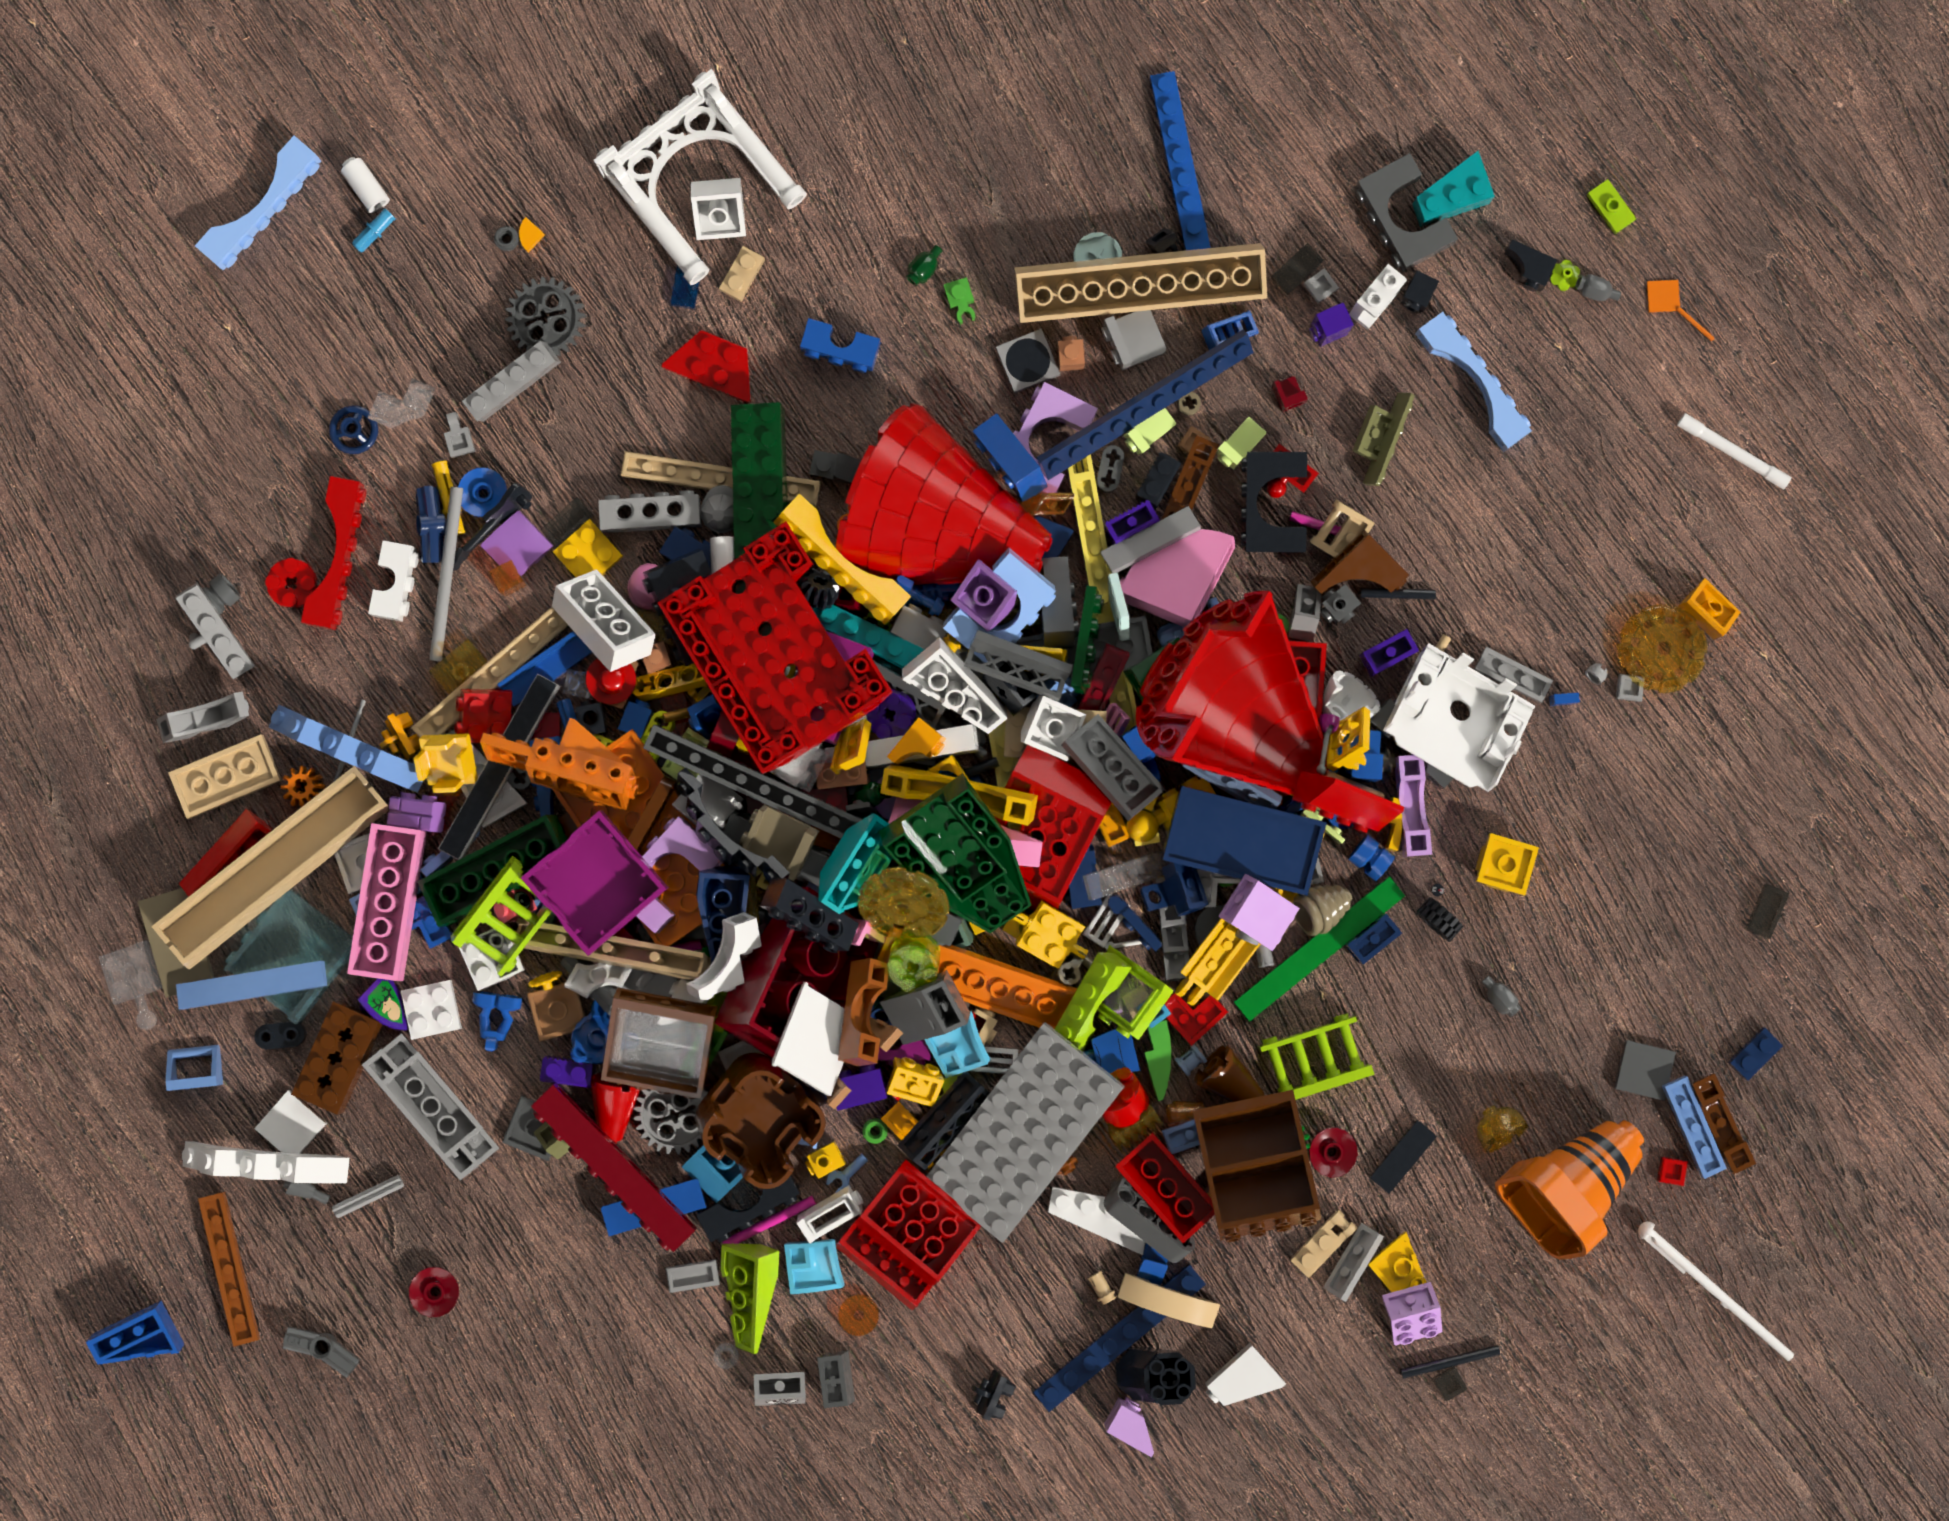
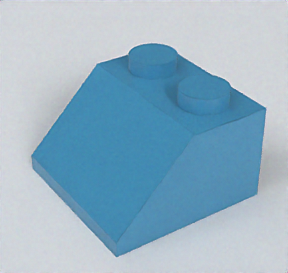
(713, 1175)

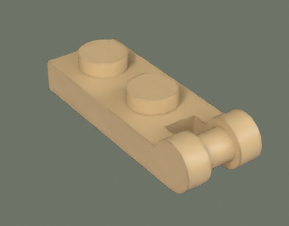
(1322, 1244)

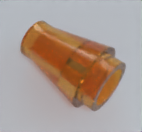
(1182, 1111)

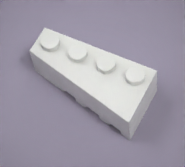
(943, 676)

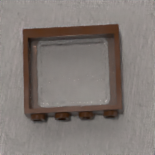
(659, 1043)

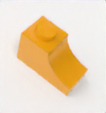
(918, 740)

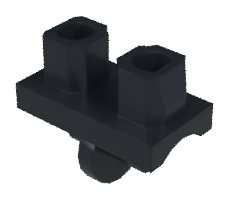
(989, 1394)

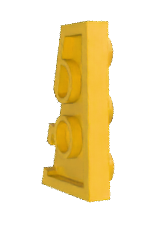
(1398, 1265)

